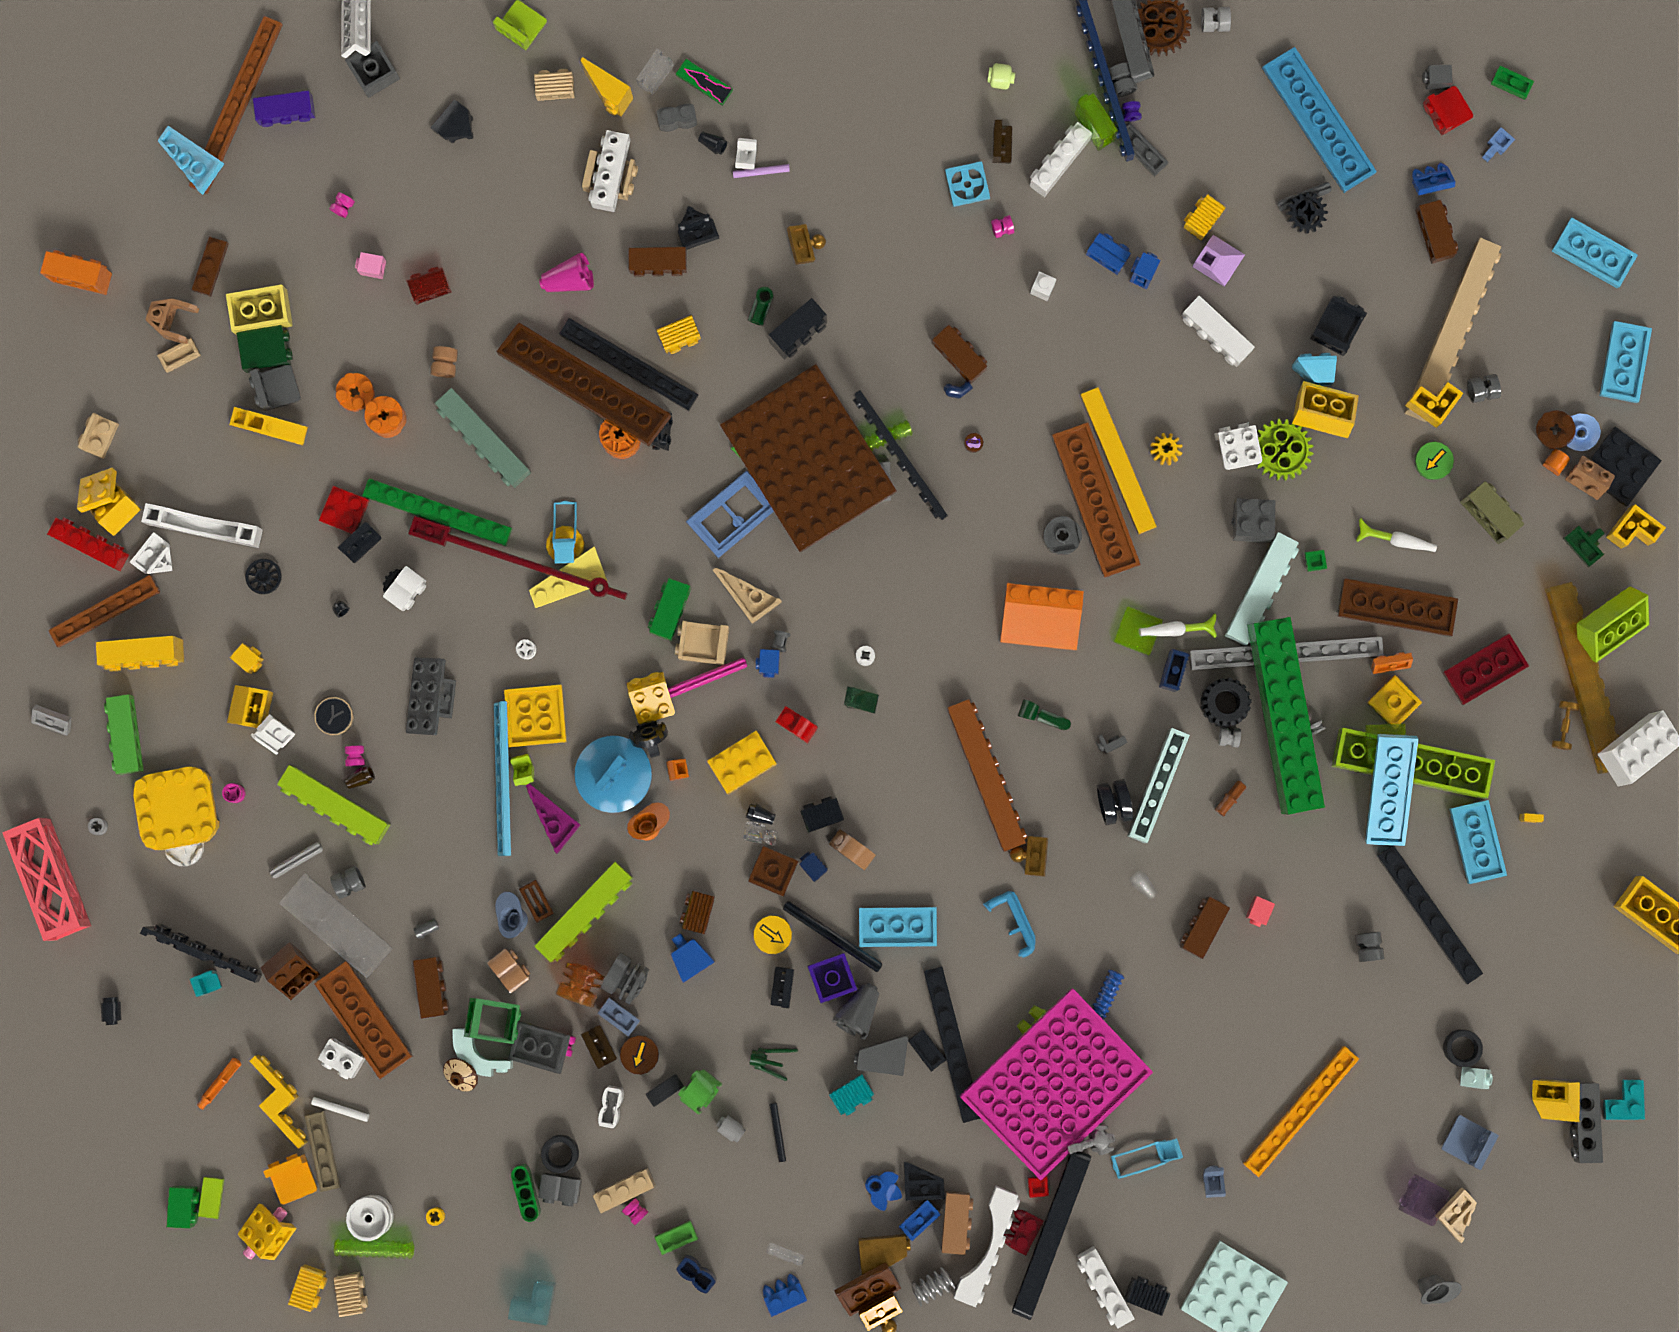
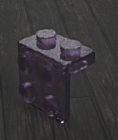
(1423, 1200)

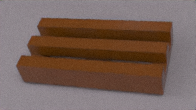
(529, 904)

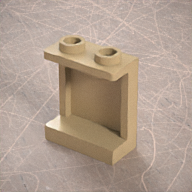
(626, 184)
(702, 643)

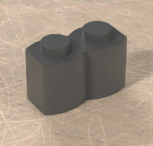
(679, 117)
(560, 1189)

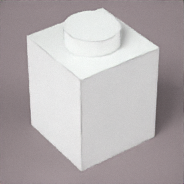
(1043, 286)

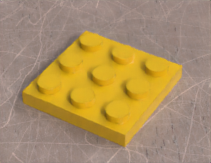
(535, 716)

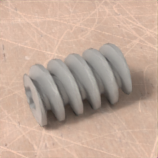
(932, 1286)

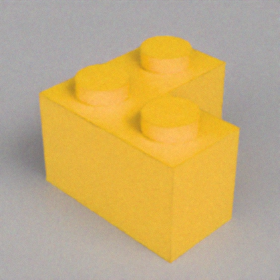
(1434, 408)
(1637, 524)

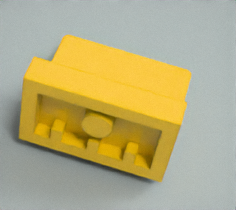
(265, 1233)

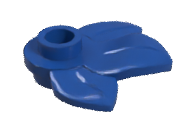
(886, 1190)

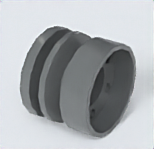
(625, 978)

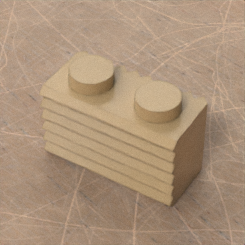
(554, 85)
(350, 1294)

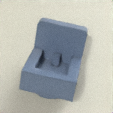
(1214, 1182)

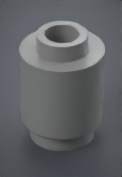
(730, 1128)

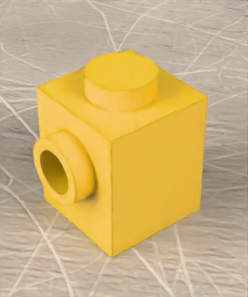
(247, 658)

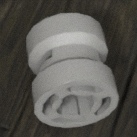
(1229, 737)

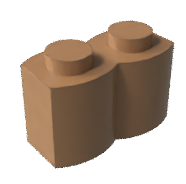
(509, 970)

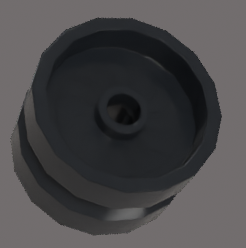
(1118, 801)

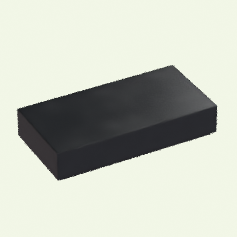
(927, 1050)

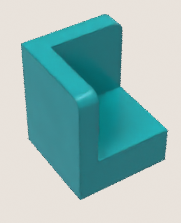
(206, 983)

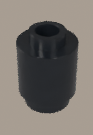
(111, 1010)

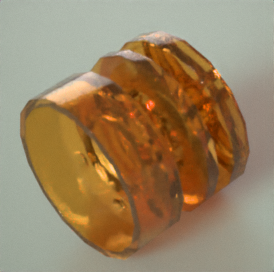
(580, 984)

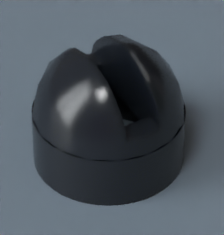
(340, 608)

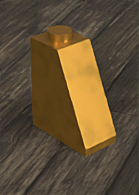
(882, 1249)

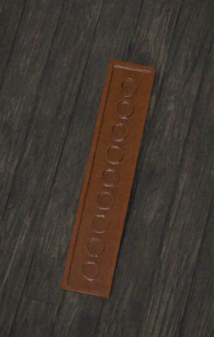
(584, 384)

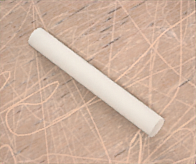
(340, 1109)

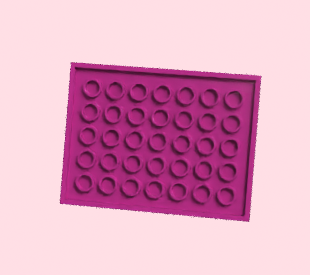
(1056, 1083)

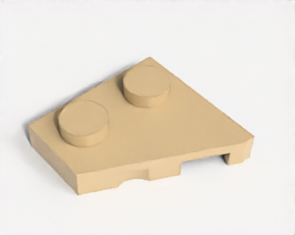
(1457, 1213)

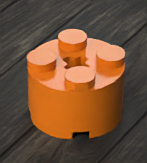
(394, 422)

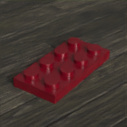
(1485, 669)

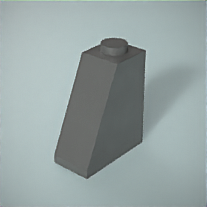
(883, 1057)

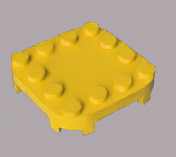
(175, 808)

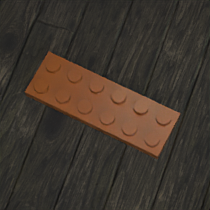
(363, 1020)

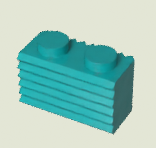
(851, 1095)

